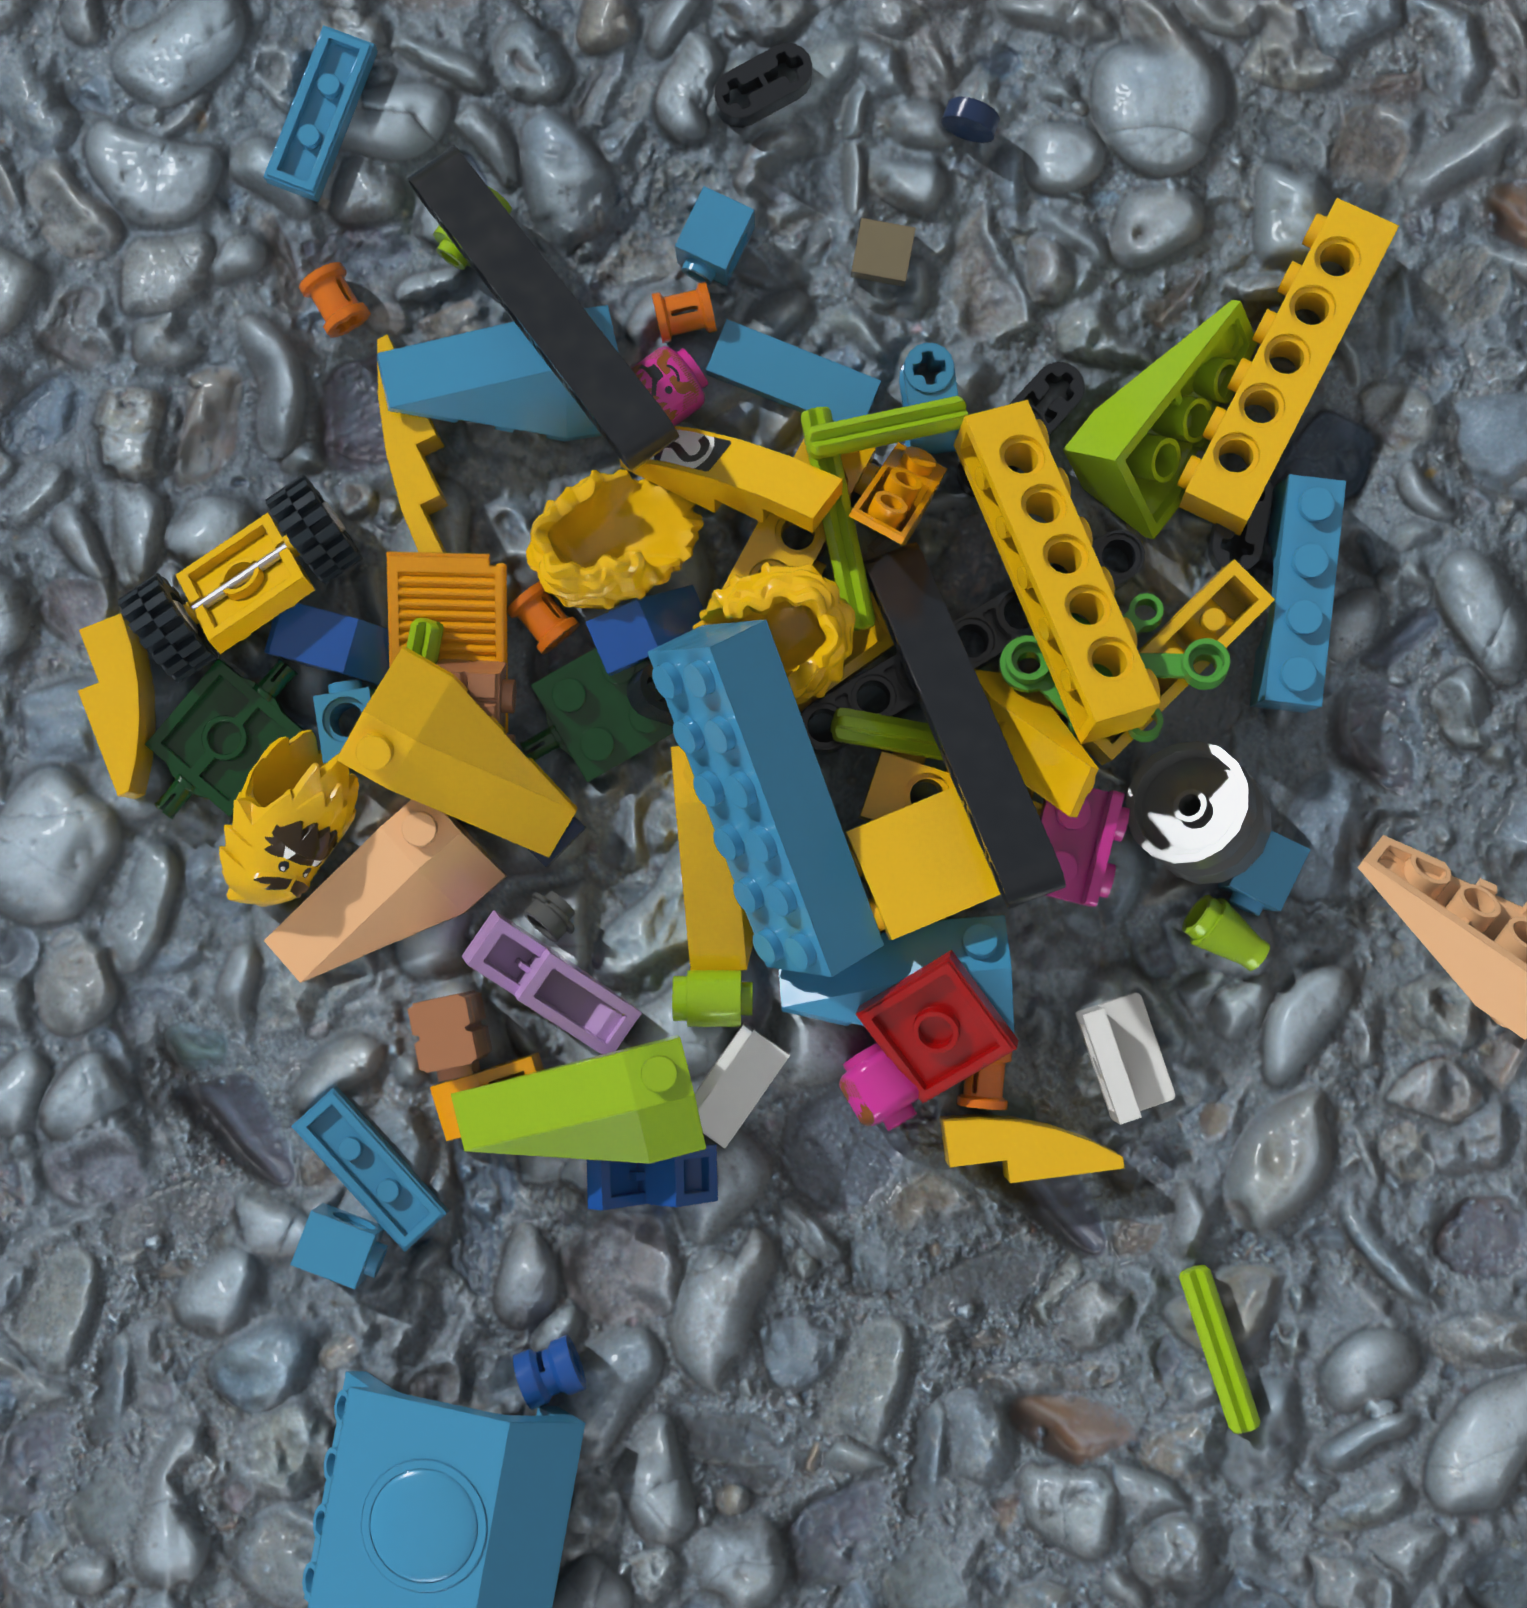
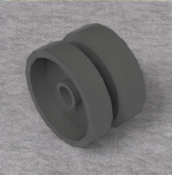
(1198, 812)

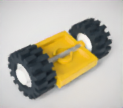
(240, 582)

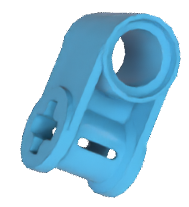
(916, 391)

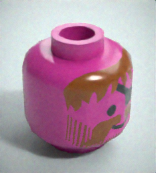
(673, 382)
(878, 1089)

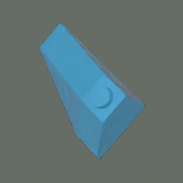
(487, 379)
(976, 941)

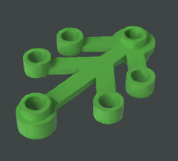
(1162, 664)

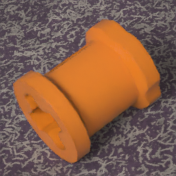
(334, 299)
(694, 299)
(542, 617)
(986, 1087)

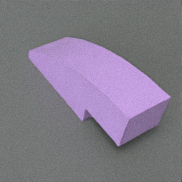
(550, 984)

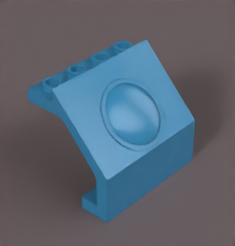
(440, 1503)

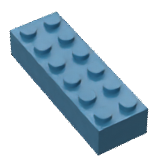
(766, 797)

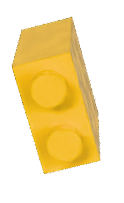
(921, 864)

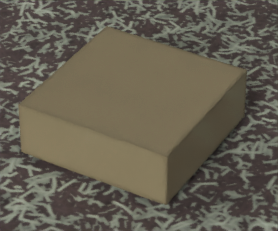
(883, 252)

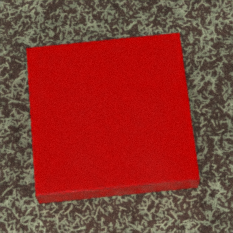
(937, 1026)

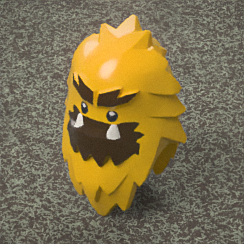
(286, 821)

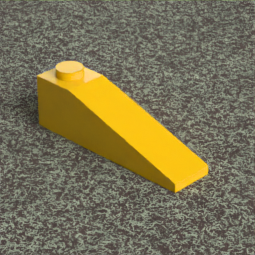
(445, 752)
(715, 922)

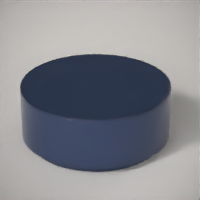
(970, 119)

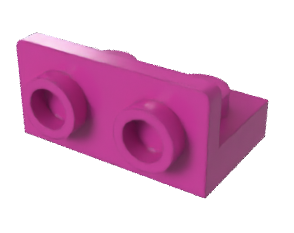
(1086, 844)

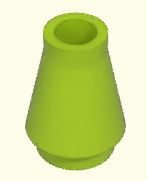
(1222, 931)

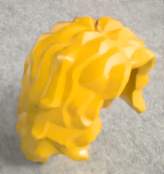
(611, 540)
(804, 616)

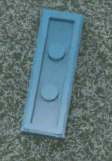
(320, 113)
(789, 374)
(370, 1168)

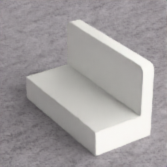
(1125, 1056)
(737, 1083)

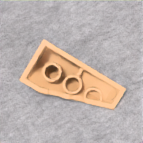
(396, 884)
(1461, 924)

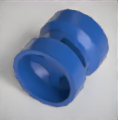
(549, 1372)

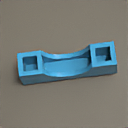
(1305, 559)

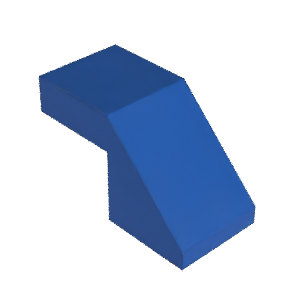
(641, 625)
(330, 642)
(668, 1183)

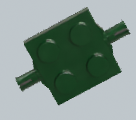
(593, 716)
(221, 735)

